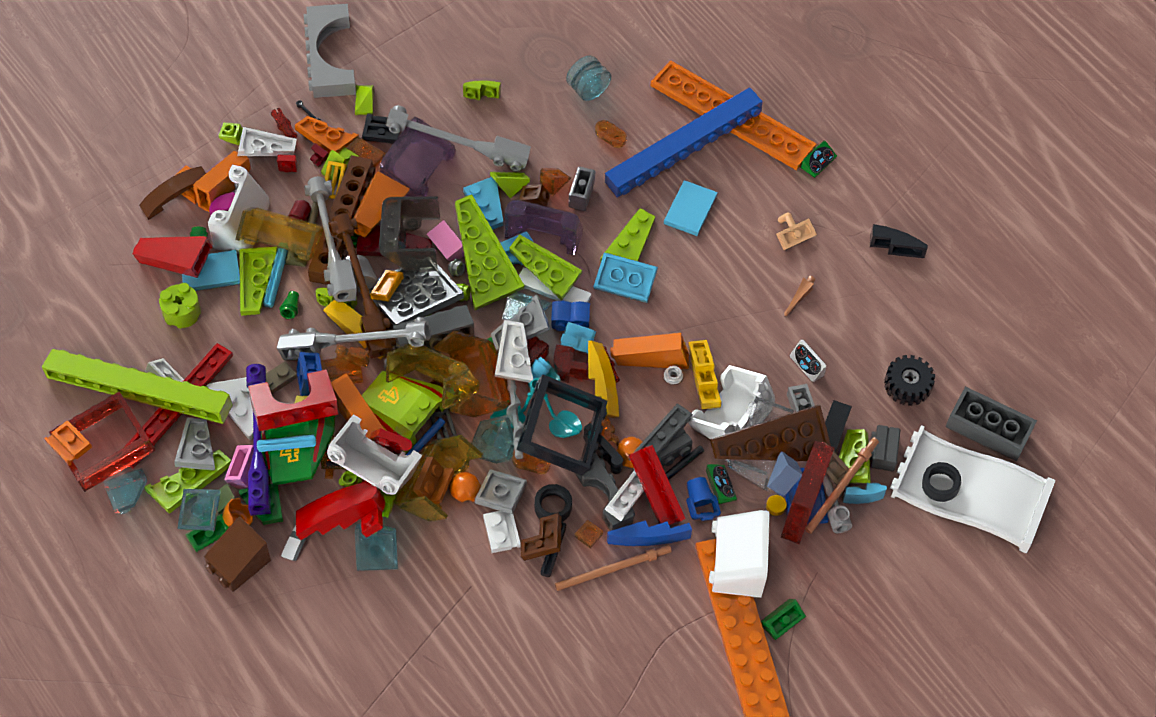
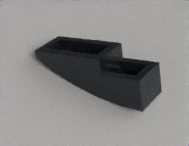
(897, 242)
(836, 422)

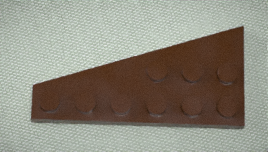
(788, 434)

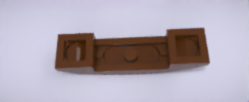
(169, 190)

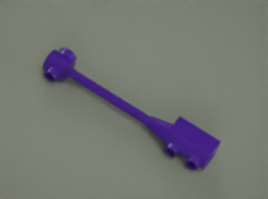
(258, 475)

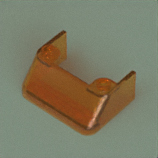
(482, 361)

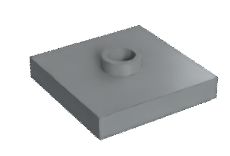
(501, 491)

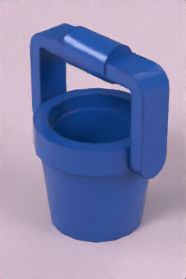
(699, 496)

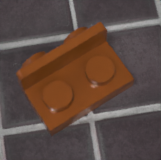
(433, 480)

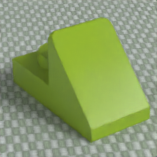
(341, 157)

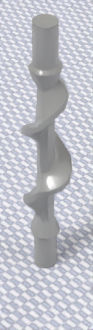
(513, 416)

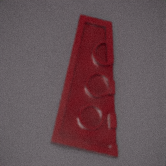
(370, 244)

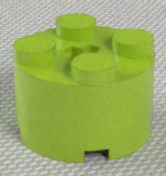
(180, 305)

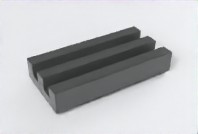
(439, 414)

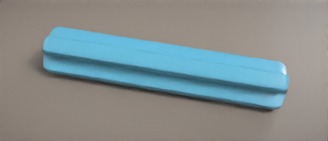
(286, 443)

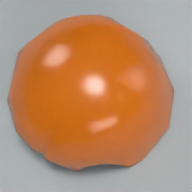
(626, 447)
(464, 486)
(235, 509)

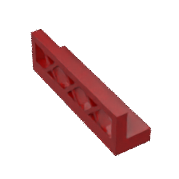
(656, 485)

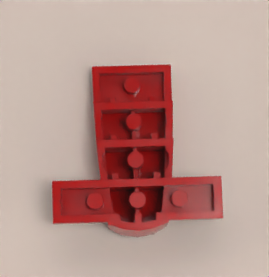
(343, 509)

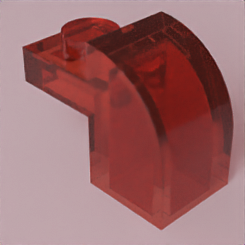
(566, 366)

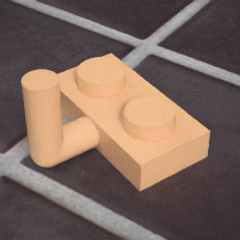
(796, 232)

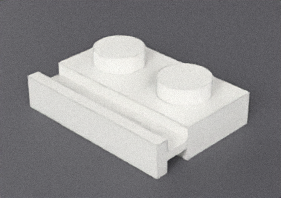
(501, 531)

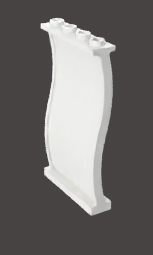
(991, 493)

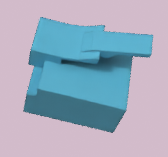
(577, 337)

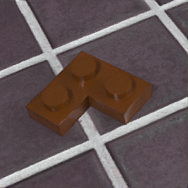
(546, 542)

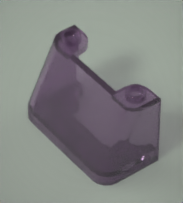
(415, 158)
(524, 215)

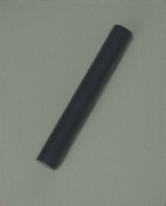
(684, 462)

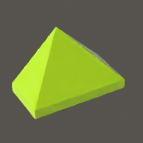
(364, 99)
(510, 181)

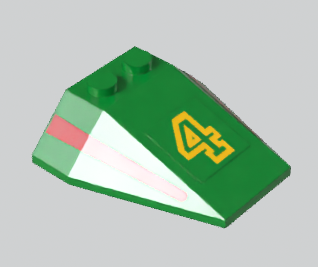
(298, 463)

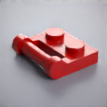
(391, 440)

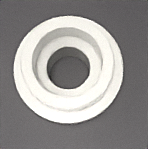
(673, 370)

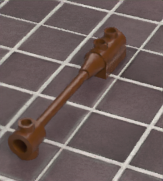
(373, 321)

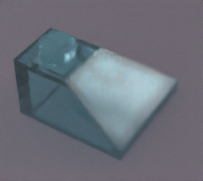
(518, 300)
(494, 439)
(125, 490)
(199, 509)
(377, 550)

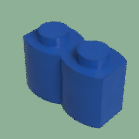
(565, 312)

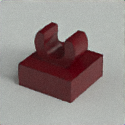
(319, 156)

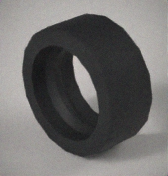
(946, 469)
(553, 489)

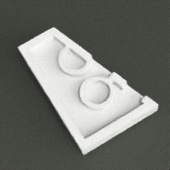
(265, 144)
(513, 355)

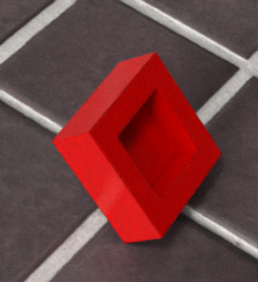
(287, 163)

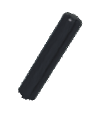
(550, 559)

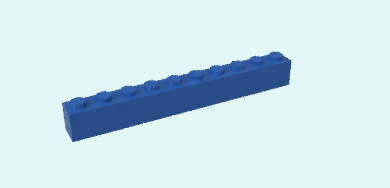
(683, 142)

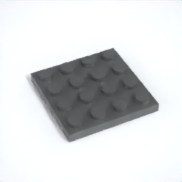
(419, 296)

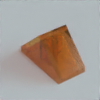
(553, 179)

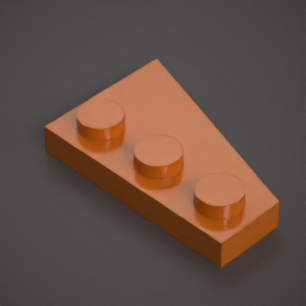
(324, 135)

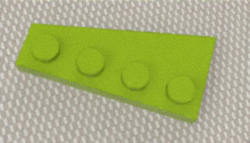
(633, 237)
(546, 266)
(254, 277)
(170, 489)

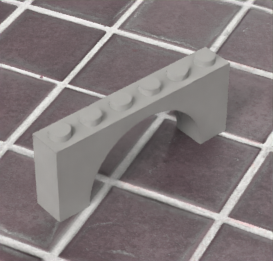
(326, 79)

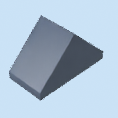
(784, 474)

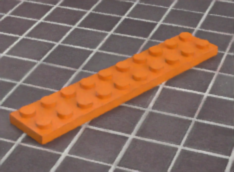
(758, 131)
(744, 645)

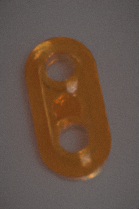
(613, 134)
(530, 464)

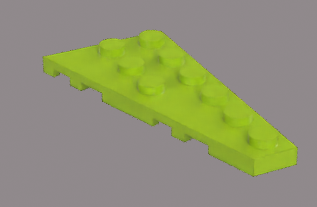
(487, 264)

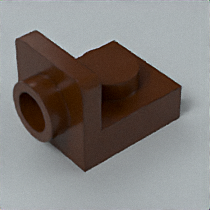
(535, 194)

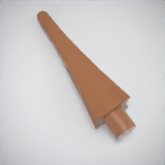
(804, 289)

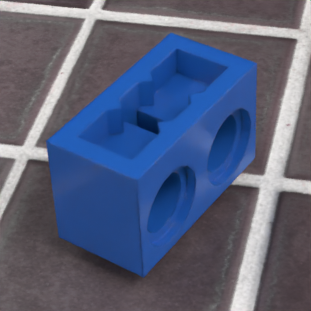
(306, 364)

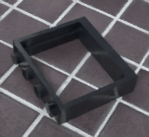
(576, 396)

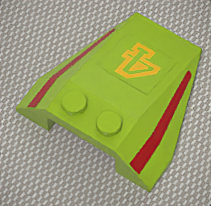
(403, 404)

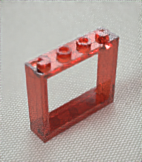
(121, 458)
(807, 492)

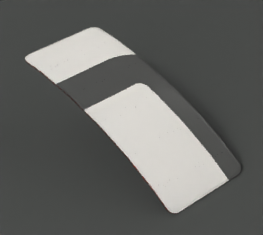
(293, 546)

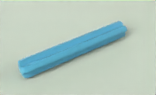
(275, 277)

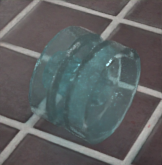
(588, 78)

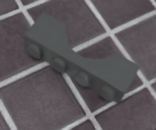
(599, 478)

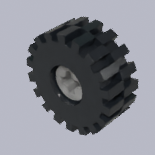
(900, 386)

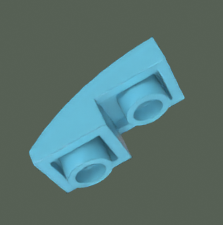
(872, 493)

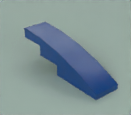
(642, 535)

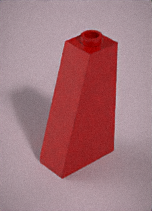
(174, 254)

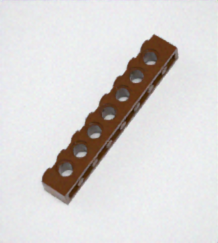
(347, 200)

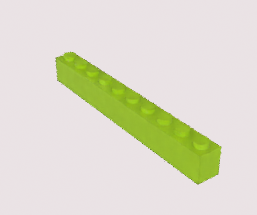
(138, 385)

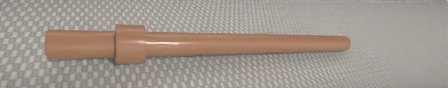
(863, 456)
(650, 555)

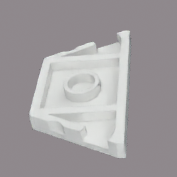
(242, 409)

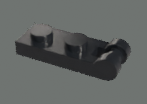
(607, 452)

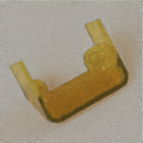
(279, 231)
(456, 376)
(450, 453)

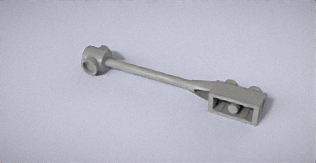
(501, 151)
(338, 271)
(313, 341)
(838, 515)

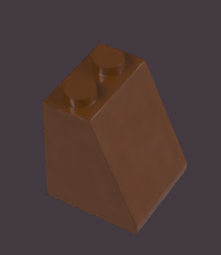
(237, 555)

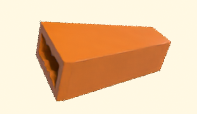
(217, 180)
(370, 208)
(651, 351)
(351, 402)

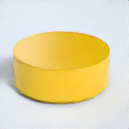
(776, 505)

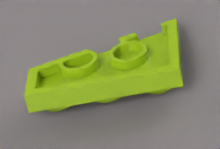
(852, 445)

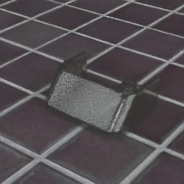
(405, 215)

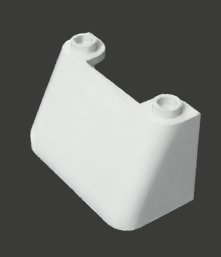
(224, 224)
(738, 391)
(370, 460)
(741, 553)

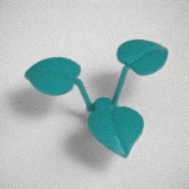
(563, 425)

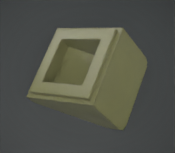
(292, 259)
(225, 496)

